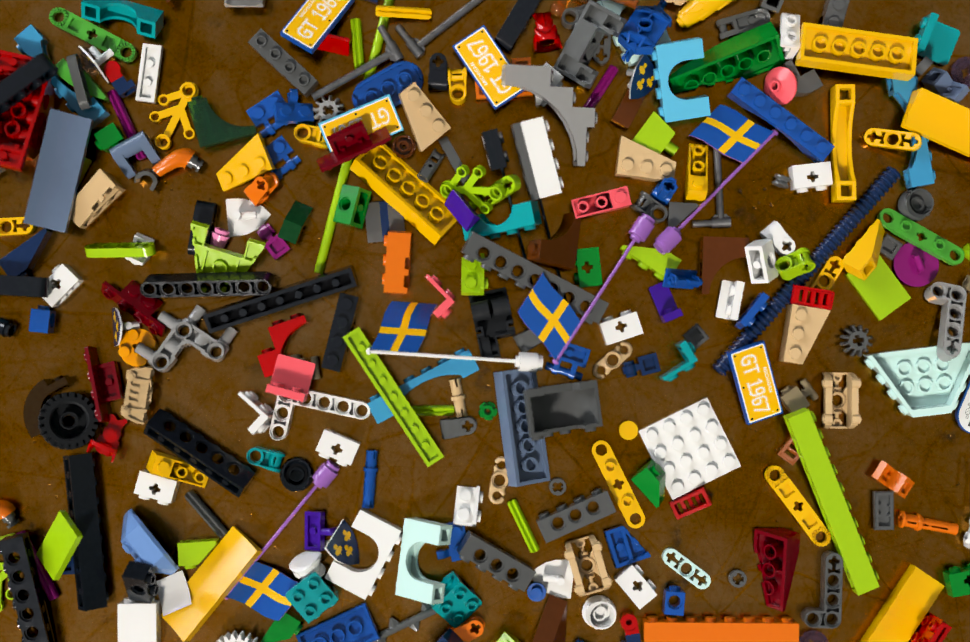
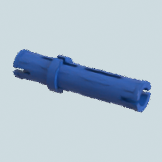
(370, 478)

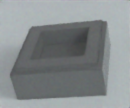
(890, 246)
(696, 336)

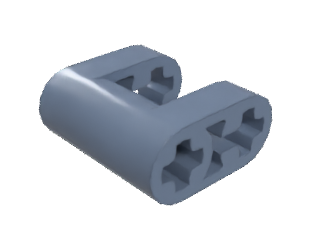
(129, 148)

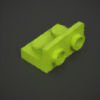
(473, 278)

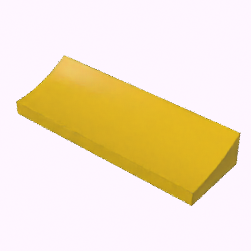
(857, 52)
(938, 120)
(405, 191)
(214, 582)
(904, 607)

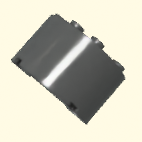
(562, 408)

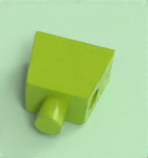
(656, 135)

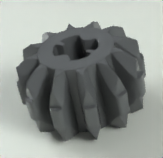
(858, 347)

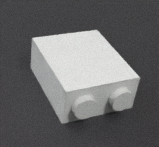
(139, 621)

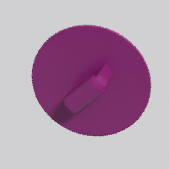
(915, 266)

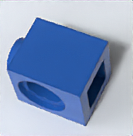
(42, 320)
(677, 608)

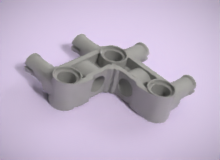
(175, 342)

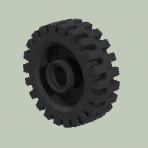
(52, 425)

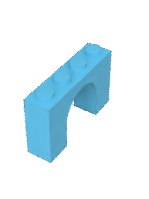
(666, 57)

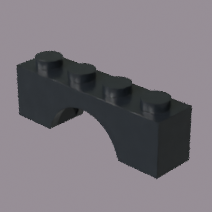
(342, 324)

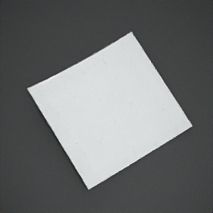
(173, 593)

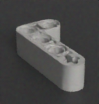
(947, 322)

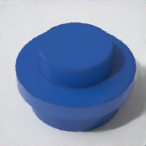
(536, 591)

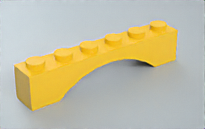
(841, 119)

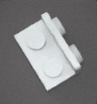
(790, 34)
(729, 300)
(466, 506)

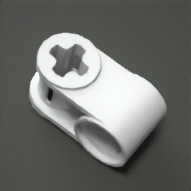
(780, 237)

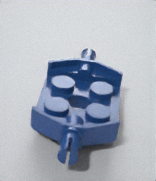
(640, 39)

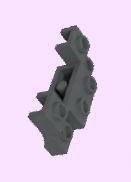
(584, 41)

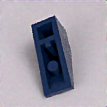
(24, 257)

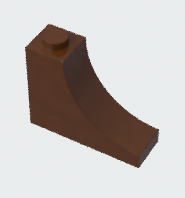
(559, 250)
(715, 254)

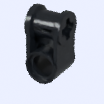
(438, 75)

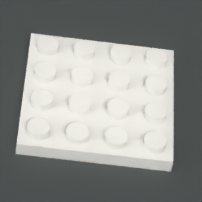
(690, 448)

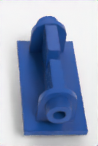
(681, 279)

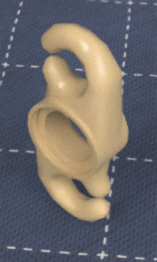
(603, 361)
(493, 487)

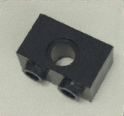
(140, 582)

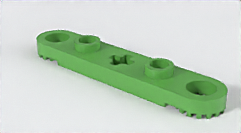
(81, 28)
(931, 243)

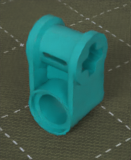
(267, 458)

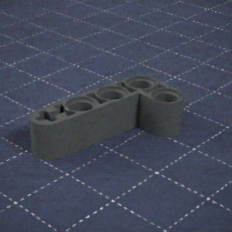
(826, 589)

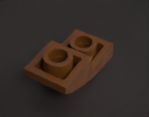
(626, 110)

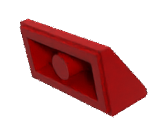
(336, 44)

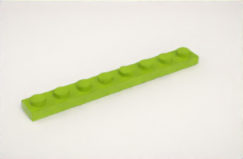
(393, 397)

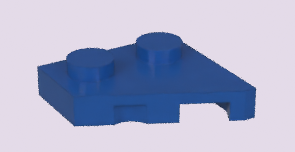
(624, 547)

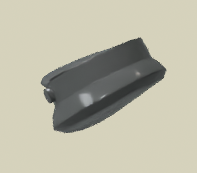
(916, 204)

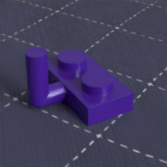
(316, 531)

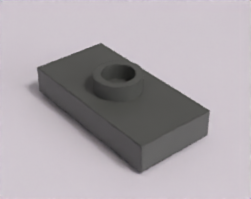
(883, 510)

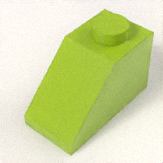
(194, 551)

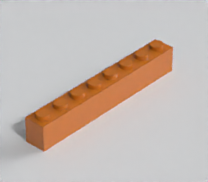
(719, 630)

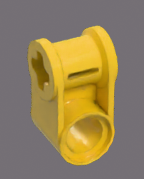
(457, 82)
(313, 138)

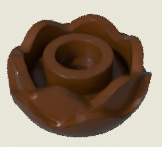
(402, 140)

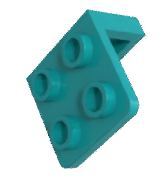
(936, 39)
(687, 352)
(312, 597)
(458, 601)

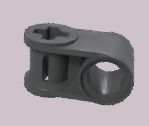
(649, 207)
(526, 340)
(454, 427)

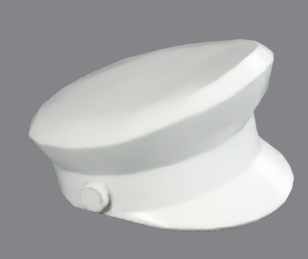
(307, 563)
(599, 612)

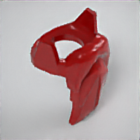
(545, 30)
(108, 441)

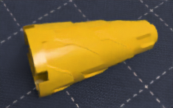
(698, 10)

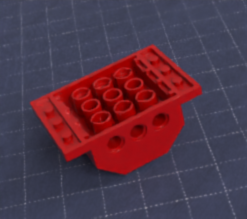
(24, 123)

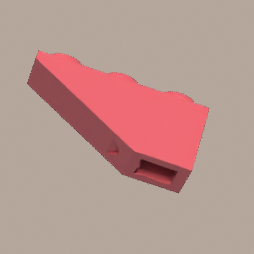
(601, 202)

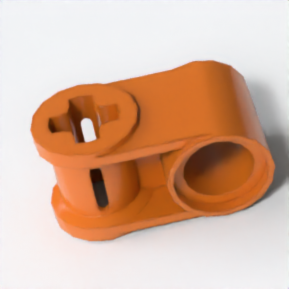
(261, 188)
(466, 631)

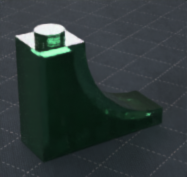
(211, 128)

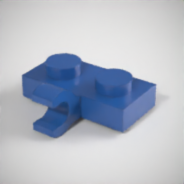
(293, 111)

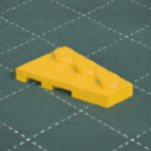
(246, 165)

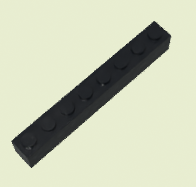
(280, 299)
(83, 511)

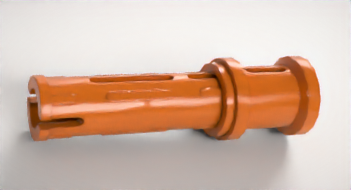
(918, 522)

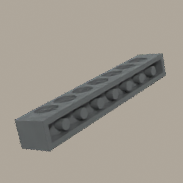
(476, 241)

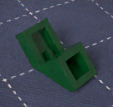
(295, 221)

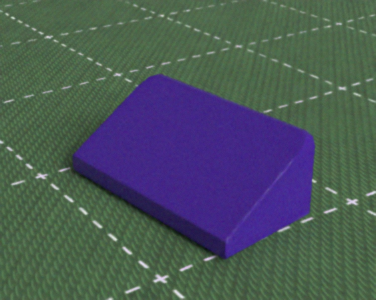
(461, 210)

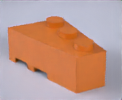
(397, 262)

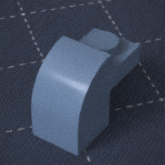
(941, 83)

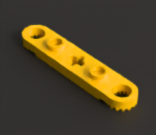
(624, 497)
(806, 516)

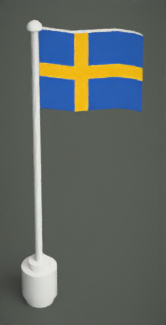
(405, 330)

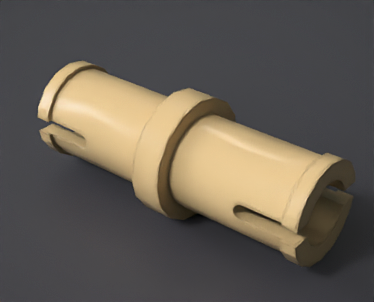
(458, 397)

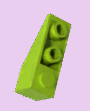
(651, 259)

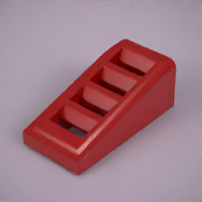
(824, 299)
(694, 508)

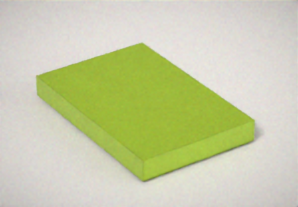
(880, 290)
(59, 545)

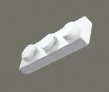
(149, 73)

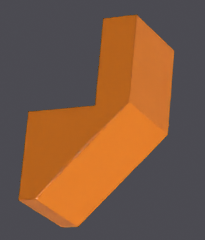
(893, 479)

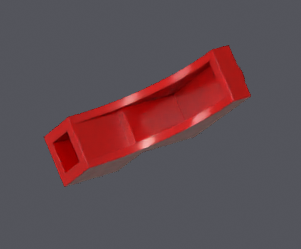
(280, 334)

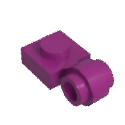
(276, 246)

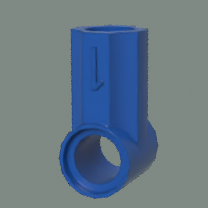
(664, 190)

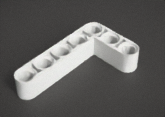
(315, 404)

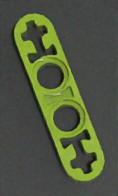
(123, 249)

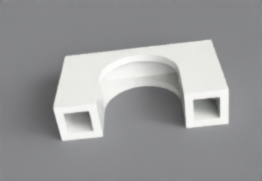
(362, 580)

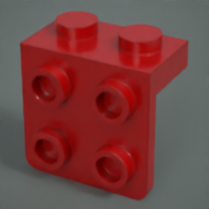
(932, 630)

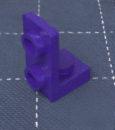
(664, 303)

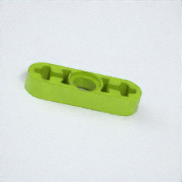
(515, 186)

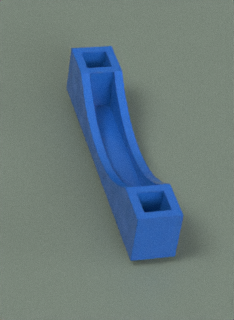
(760, 104)

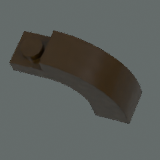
(38, 397)

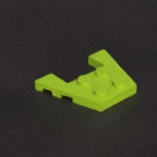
(216, 259)

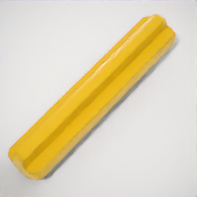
(403, 12)

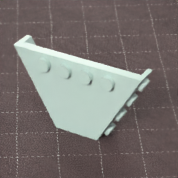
(921, 380)

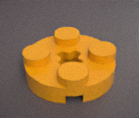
(127, 344)

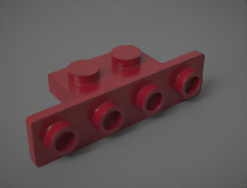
(351, 143)
(139, 306)
(104, 382)

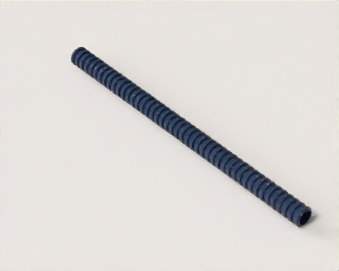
(821, 254)

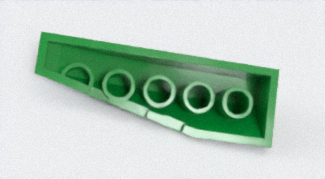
(734, 58)

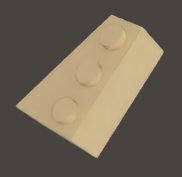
(422, 116)
(642, 163)
(95, 198)
(800, 332)

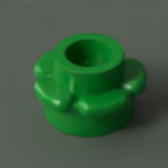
(484, 406)

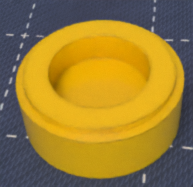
(628, 430)

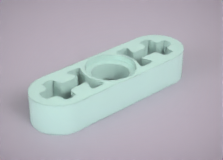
(694, 580)

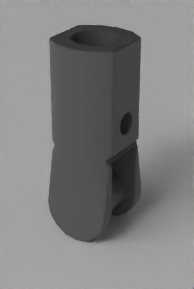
(430, 167)

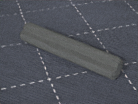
(206, 513)

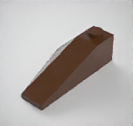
(552, 621)

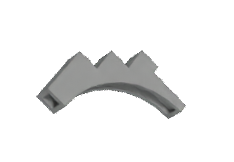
(561, 99)

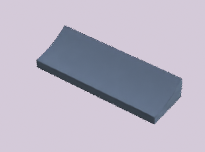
(58, 171)
(524, 459)

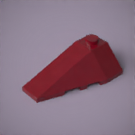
(777, 558)

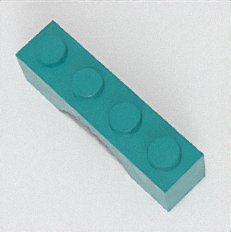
(145, 19)
(523, 215)

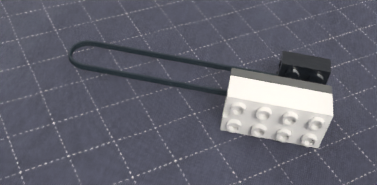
(535, 160)

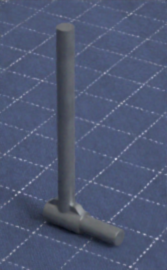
(417, 46)
(391, 52)
(720, 219)

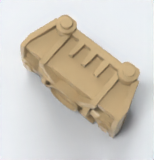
(138, 394)
(849, 401)
(597, 565)

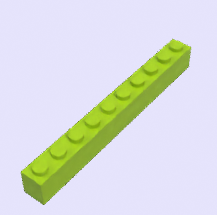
(831, 501)

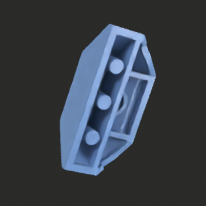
(143, 546)

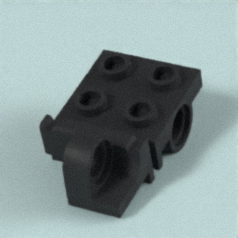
(492, 318)

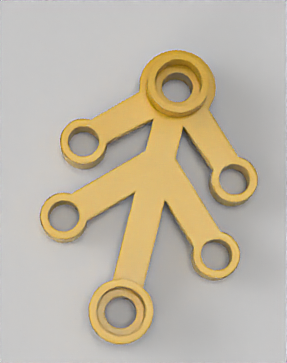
(178, 113)

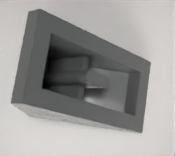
(678, 212)

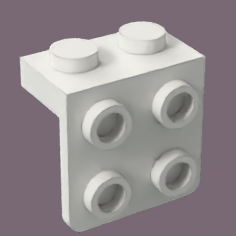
(262, 423)

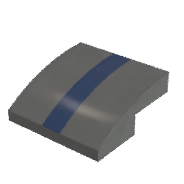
(380, 219)

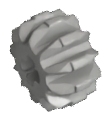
(321, 114)

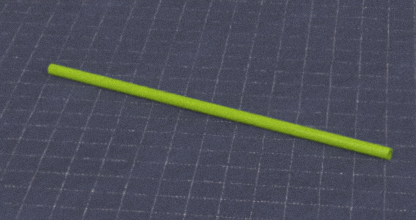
(344, 170)

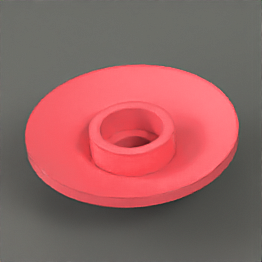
(786, 84)

